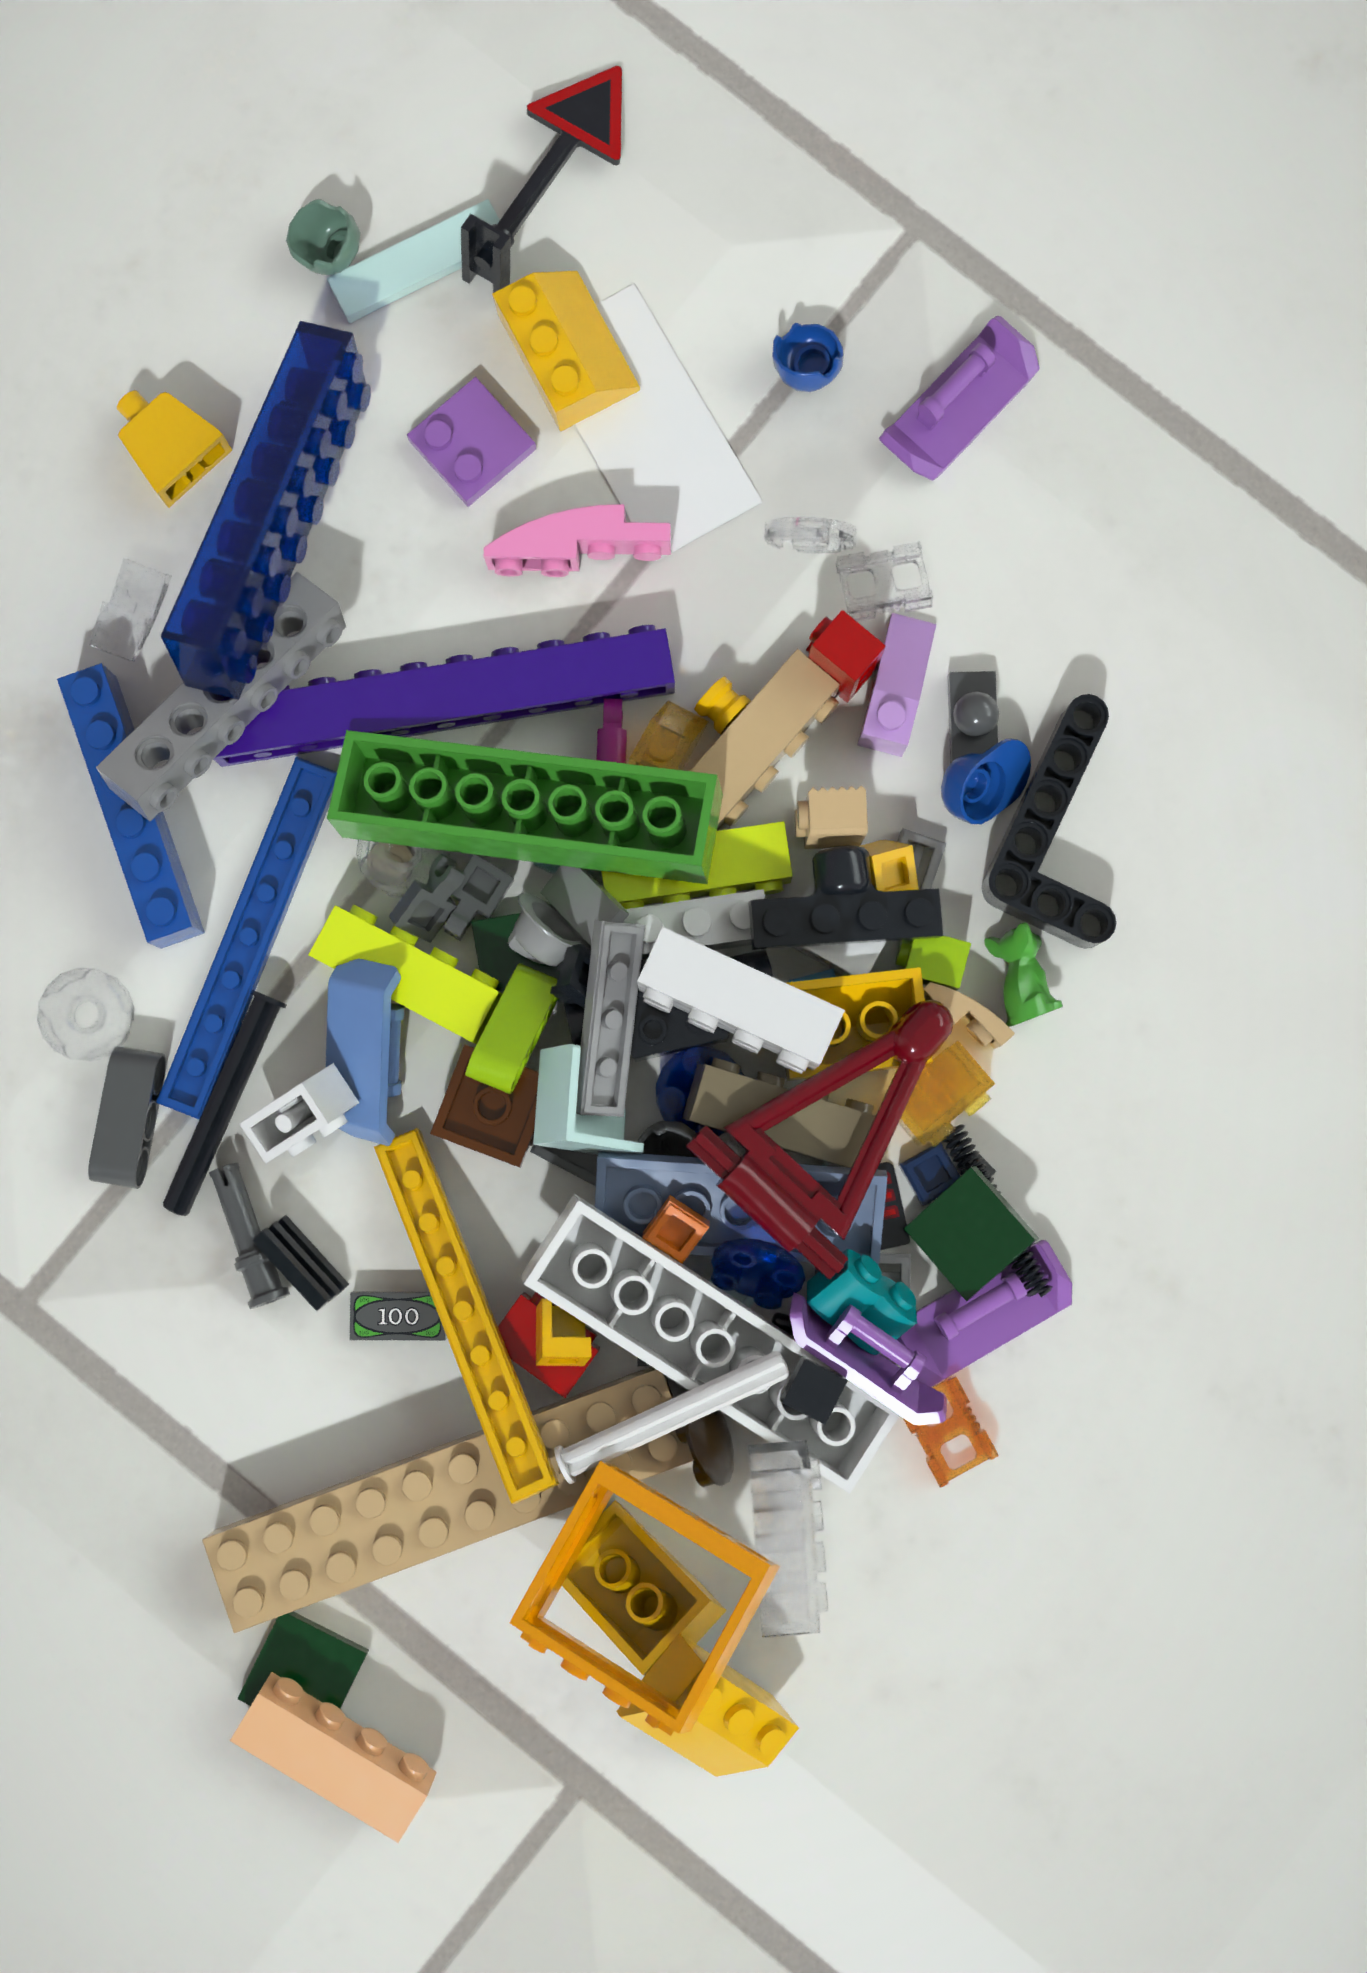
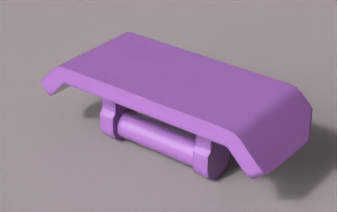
(963, 400)
(961, 1332)
(872, 1373)

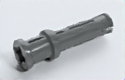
(256, 1268)

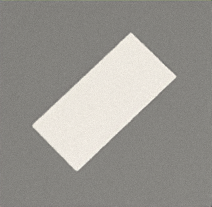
(662, 442)

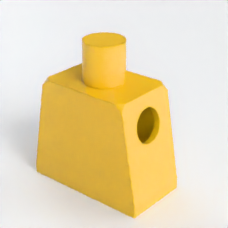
(169, 443)

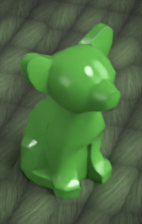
(1025, 983)

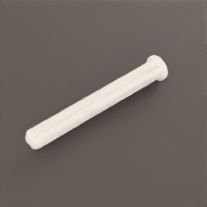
(671, 1415)

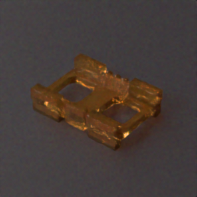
(960, 1422)

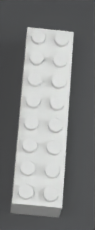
(694, 1334)

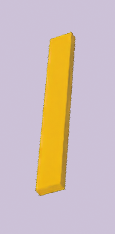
(466, 1317)

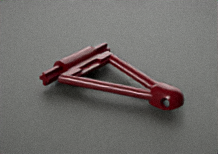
(776, 1188)

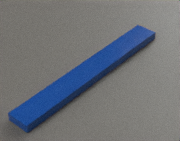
(248, 938)

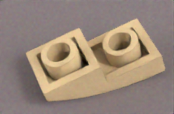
(982, 1025)

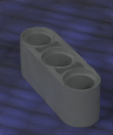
(127, 1117)

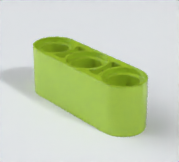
(513, 1029)

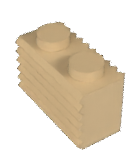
(832, 817)

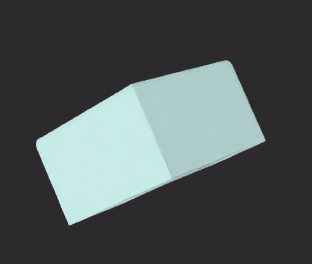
(556, 1116)

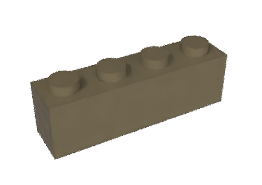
(818, 1131)

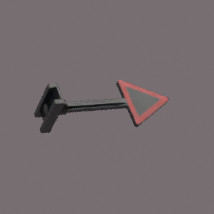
(584, 117)

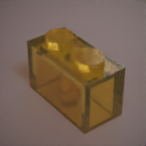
(942, 1093)

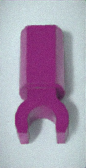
(612, 737)

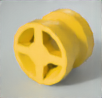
(721, 704)

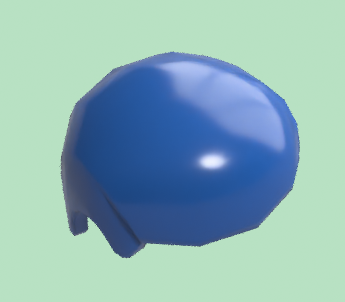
(807, 357)

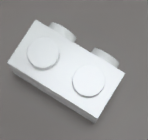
(299, 1113)

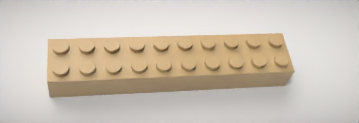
(417, 1508)

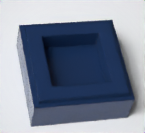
(929, 1173)

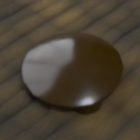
(710, 1448)

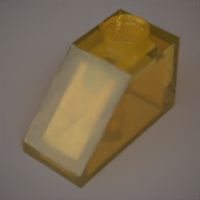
(669, 738)

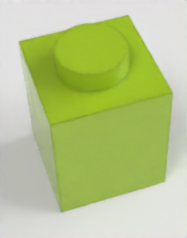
(940, 959)

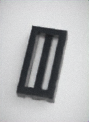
(301, 1262)

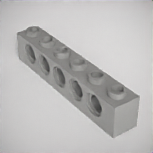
(165, 731)

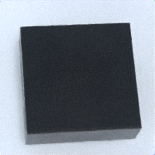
(813, 1390)

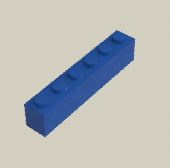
(142, 846)

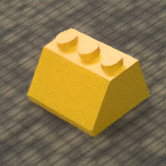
(564, 345)
(871, 1008)
(736, 1729)

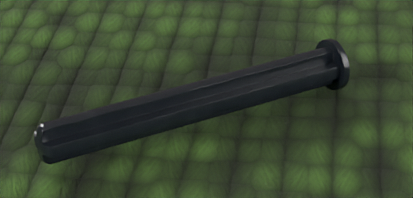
(222, 1103)

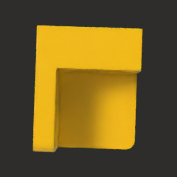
(892, 866)
(560, 1337)

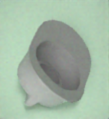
(542, 932)

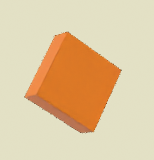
(676, 1229)

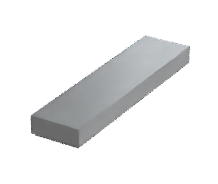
(609, 1017)

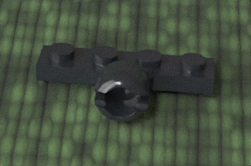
(844, 908)

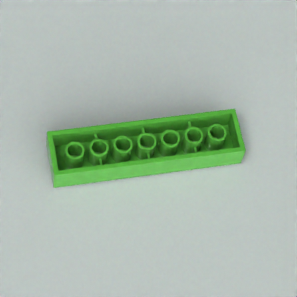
(527, 806)

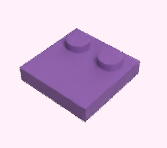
(471, 441)

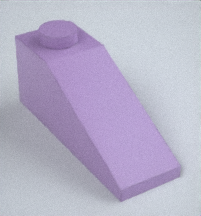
(897, 685)

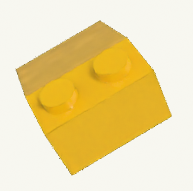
(638, 1589)

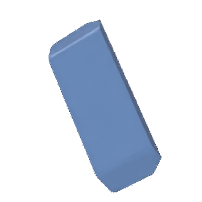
(365, 1043)

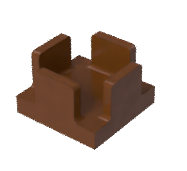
(487, 1117)

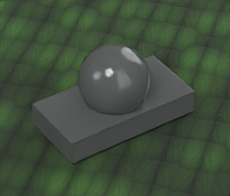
(972, 712)

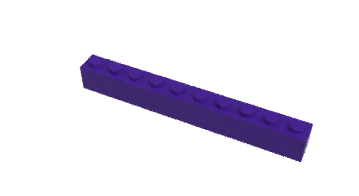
(459, 693)

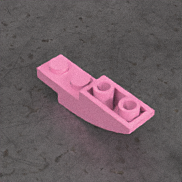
(558, 539)

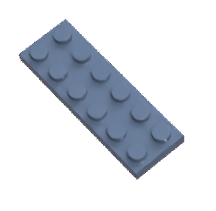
(637, 1185)

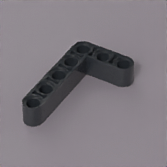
(1042, 827)

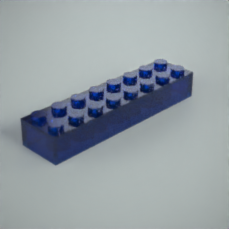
(267, 512)

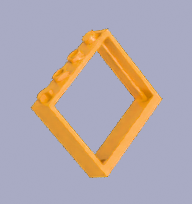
(583, 1660)

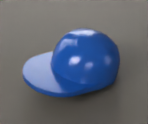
(986, 783)

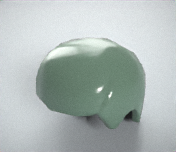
(323, 238)

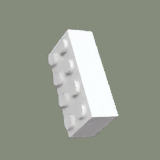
(739, 1000)

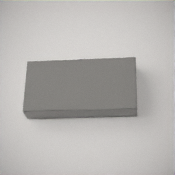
(582, 900)

